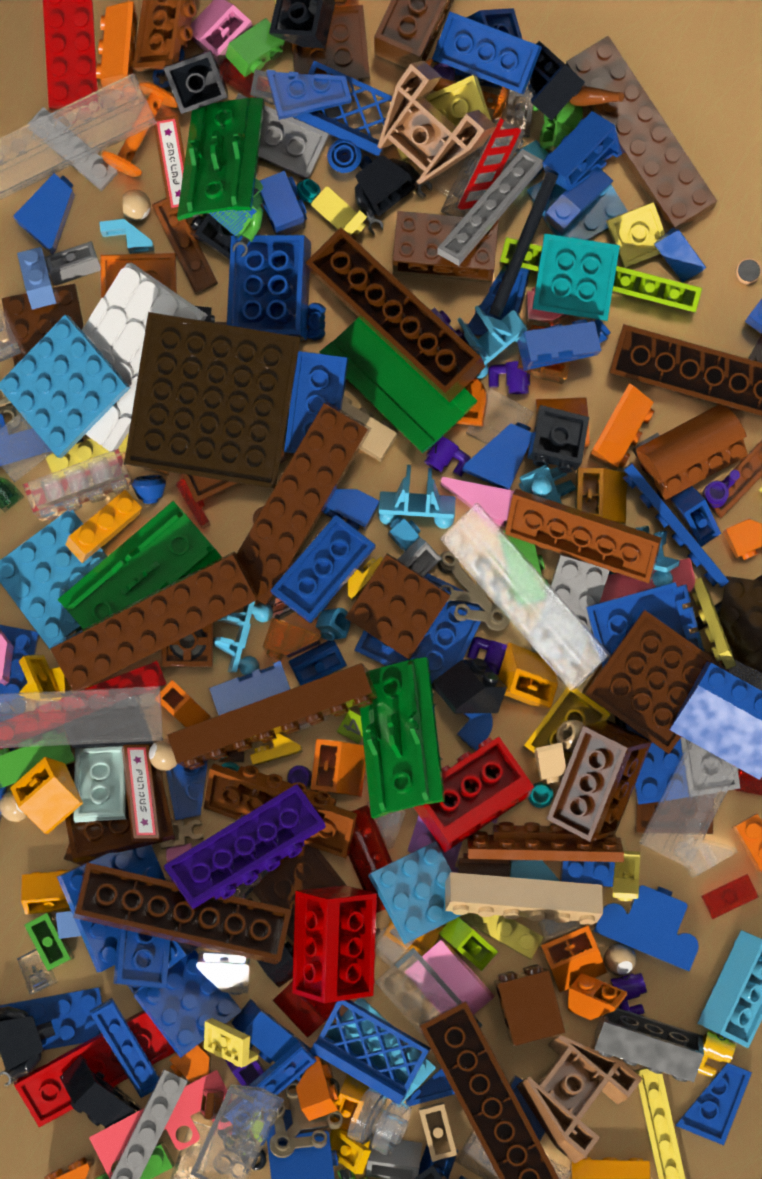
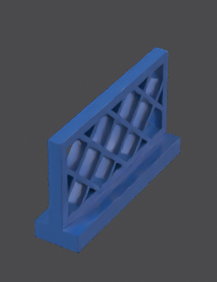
(343, 131)
(363, 1069)

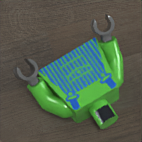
(245, 222)

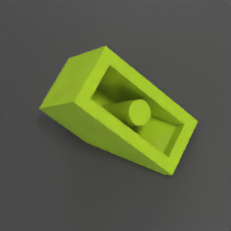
(468, 943)

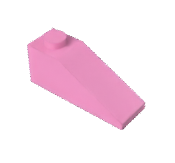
(492, 499)

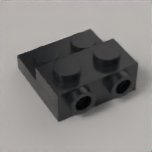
(212, 234)
(558, 439)

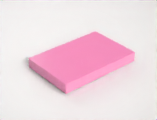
(458, 975)

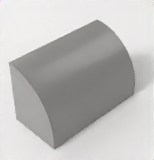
(401, 1164)

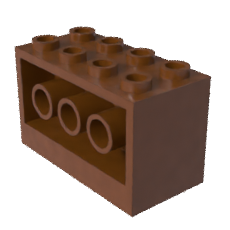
(410, 30)
(418, 242)
(599, 780)
(529, 1005)

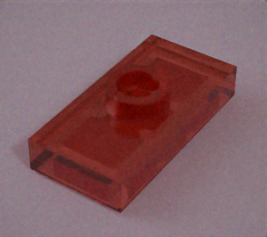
(195, 507)
(729, 896)

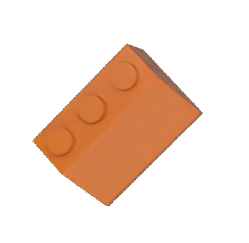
(118, 42)
(623, 428)

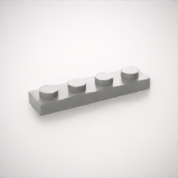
(92, 167)

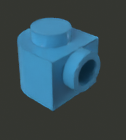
(404, 532)
(333, 624)

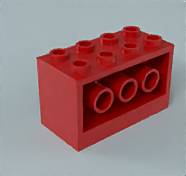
(489, 796)
(334, 943)

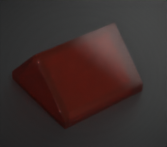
(302, 1011)

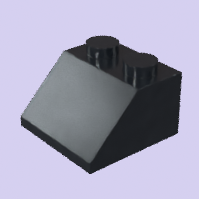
(303, 21)
(471, 687)

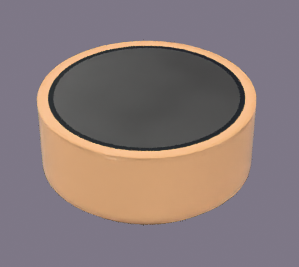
(748, 271)

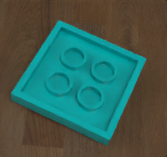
(576, 277)

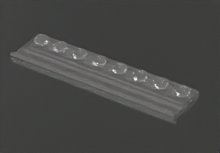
(73, 134)
(525, 597)
(80, 717)
(693, 795)

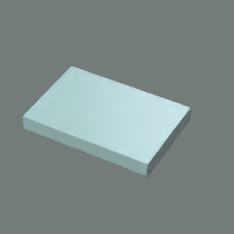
(100, 784)

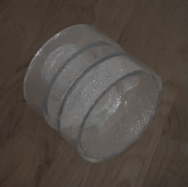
(386, 1125)

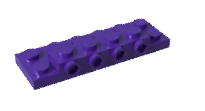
(245, 848)

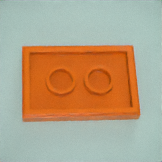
(158, 265)

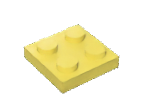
(636, 234)

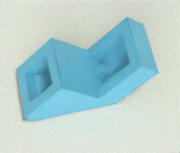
(136, 240)

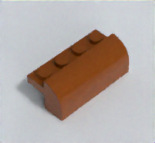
(693, 451)

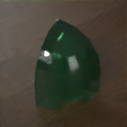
(8, 494)

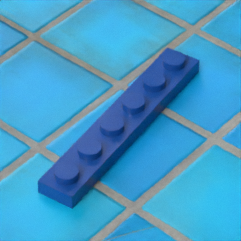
(681, 535)

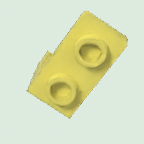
(338, 212)
(627, 877)

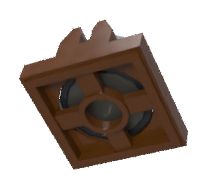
(191, 651)

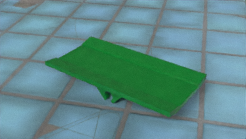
(221, 157)
(396, 387)
(145, 563)
(401, 739)

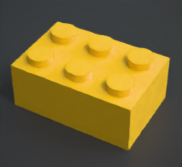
(569, 706)

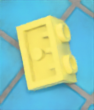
(228, 1043)

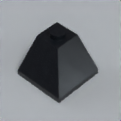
(196, 81)

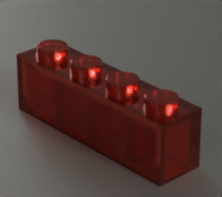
(367, 850)

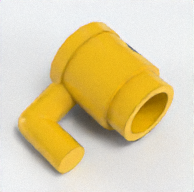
(716, 1048)

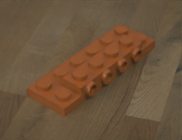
(162, 33)
(582, 536)
(247, 789)
(541, 843)

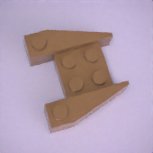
(424, 131)
(571, 1089)

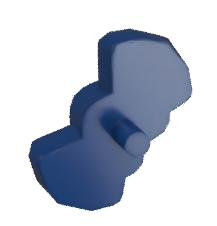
(316, 321)

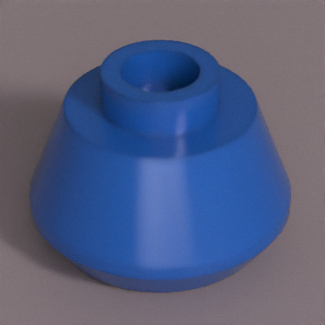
(336, 157)
(149, 488)

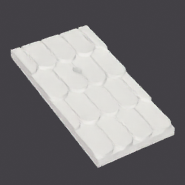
(118, 333)

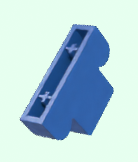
(651, 927)
(303, 1162)

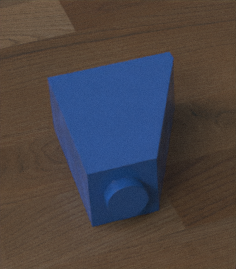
(47, 212)
(501, 457)

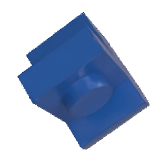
(476, 729)

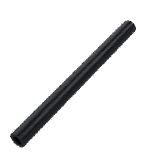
(523, 244)

